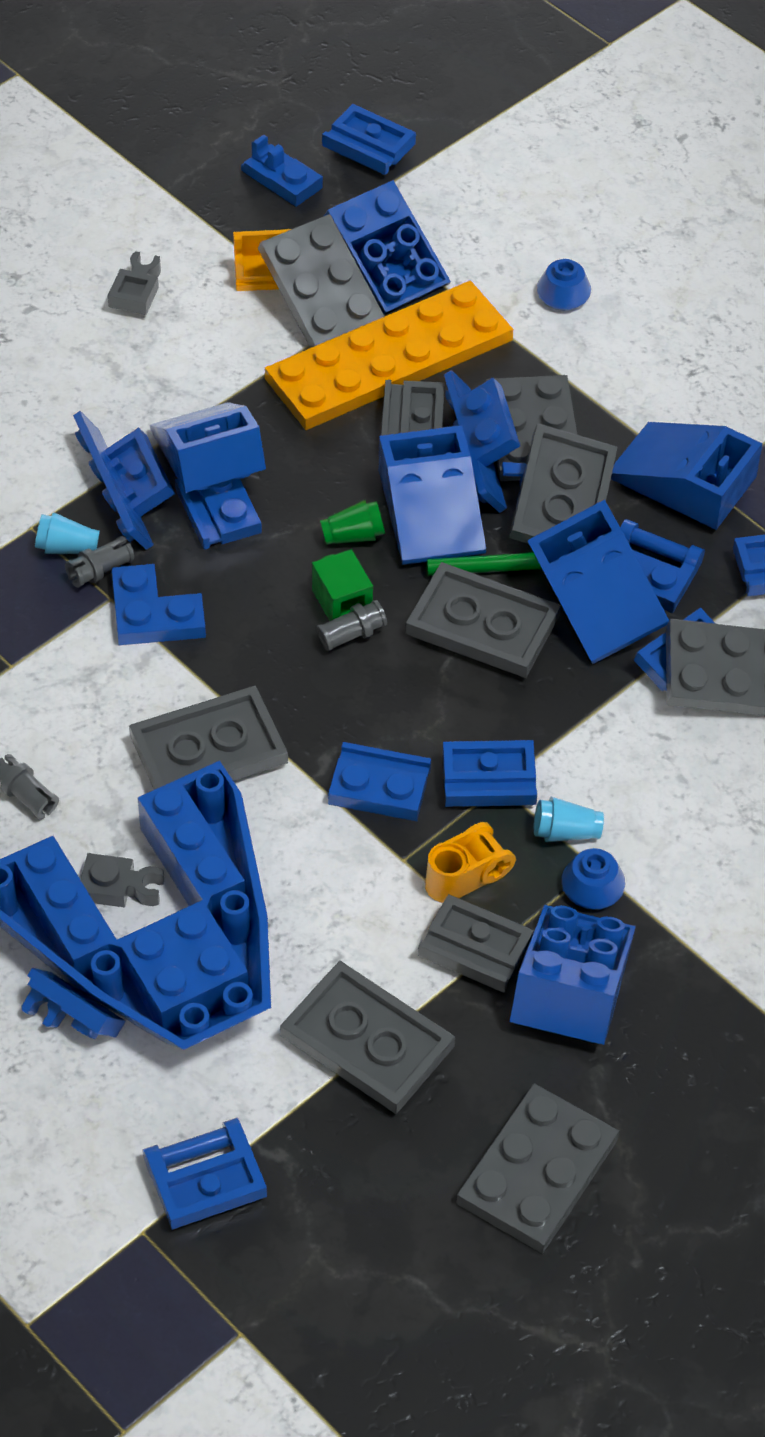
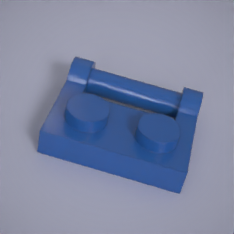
(666, 580)
(210, 1184)

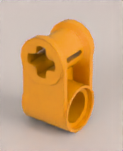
(472, 860)

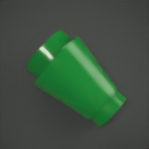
(354, 524)

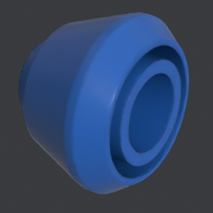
(564, 285)
(593, 879)

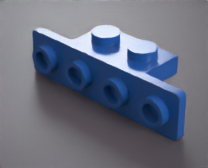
(487, 432)
(131, 476)

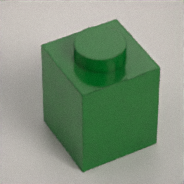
(340, 583)

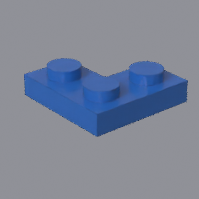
(150, 618)

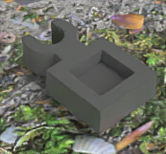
(135, 288)
(114, 879)

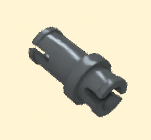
(93, 564)
(356, 623)
(19, 781)

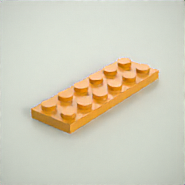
(396, 348)

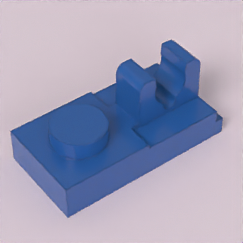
(281, 172)
(63, 999)

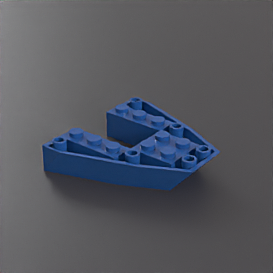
(184, 971)

